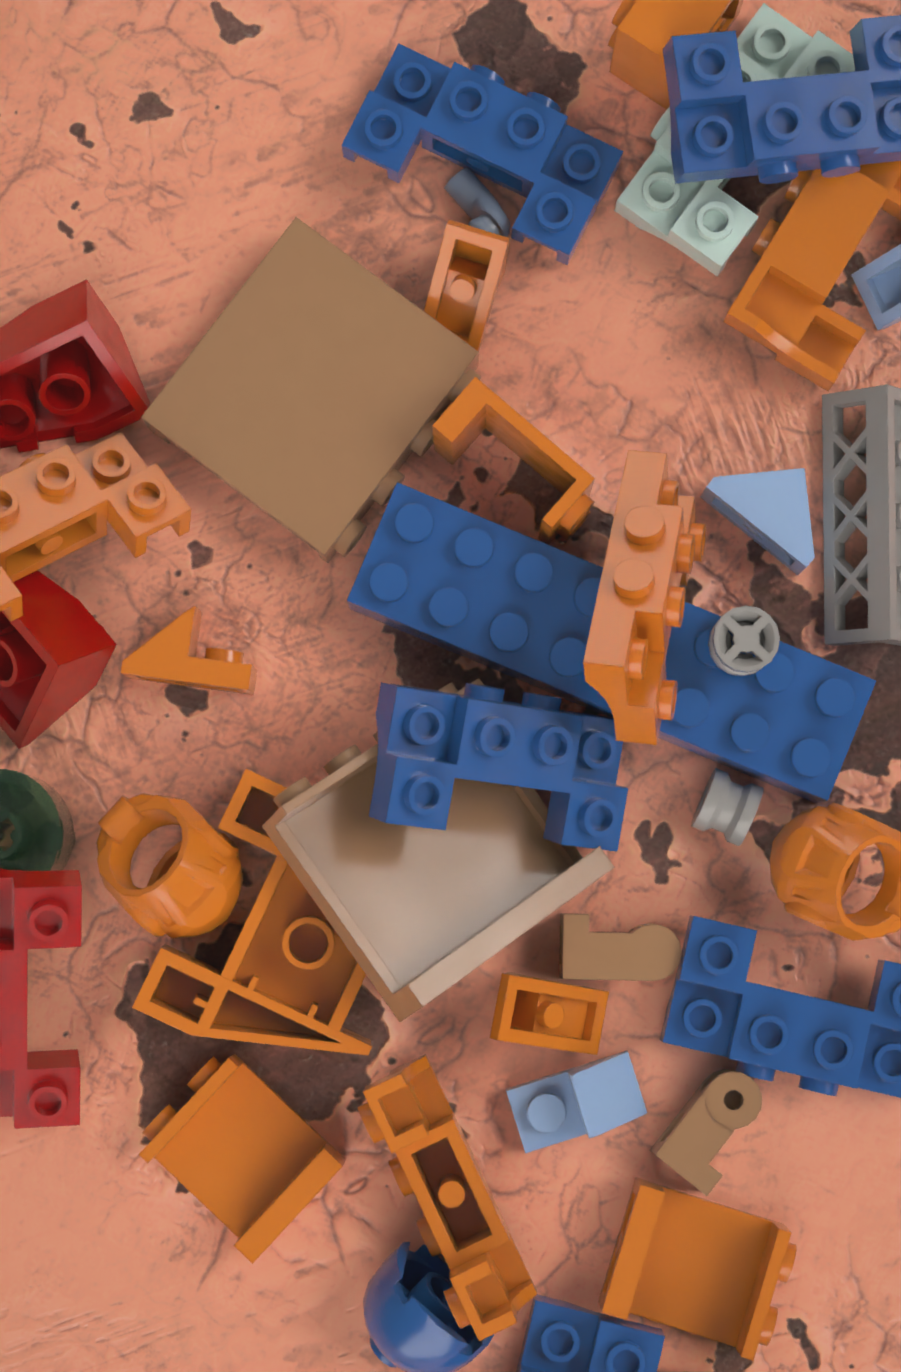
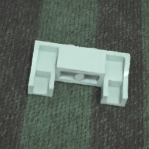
(698, 214)

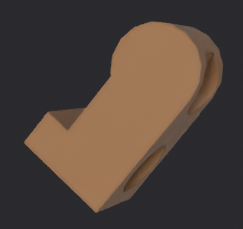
(641, 954)
(705, 1123)

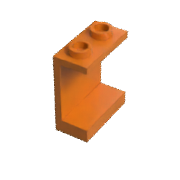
(481, 408)
(242, 1153)
(697, 1267)

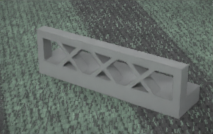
(880, 503)

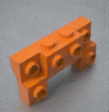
(801, 264)
(67, 498)
(640, 597)
(452, 1192)

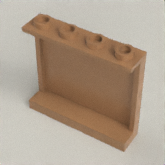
(313, 390)
(421, 900)

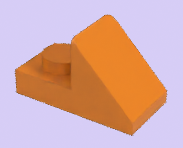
(467, 280)
(172, 660)
(548, 1014)

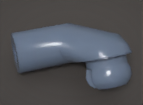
(478, 203)

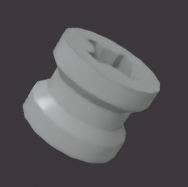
(752, 632)
(727, 807)

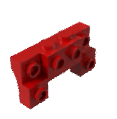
(35, 913)

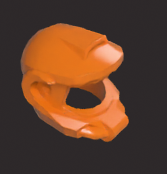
(818, 860)
(193, 881)

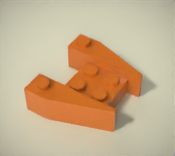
(288, 969)

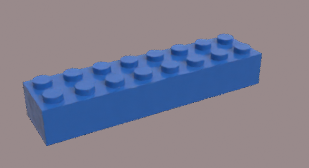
(531, 617)

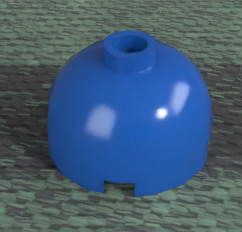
(411, 1316)

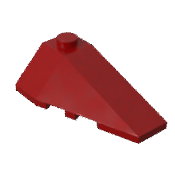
(66, 373)
(47, 658)

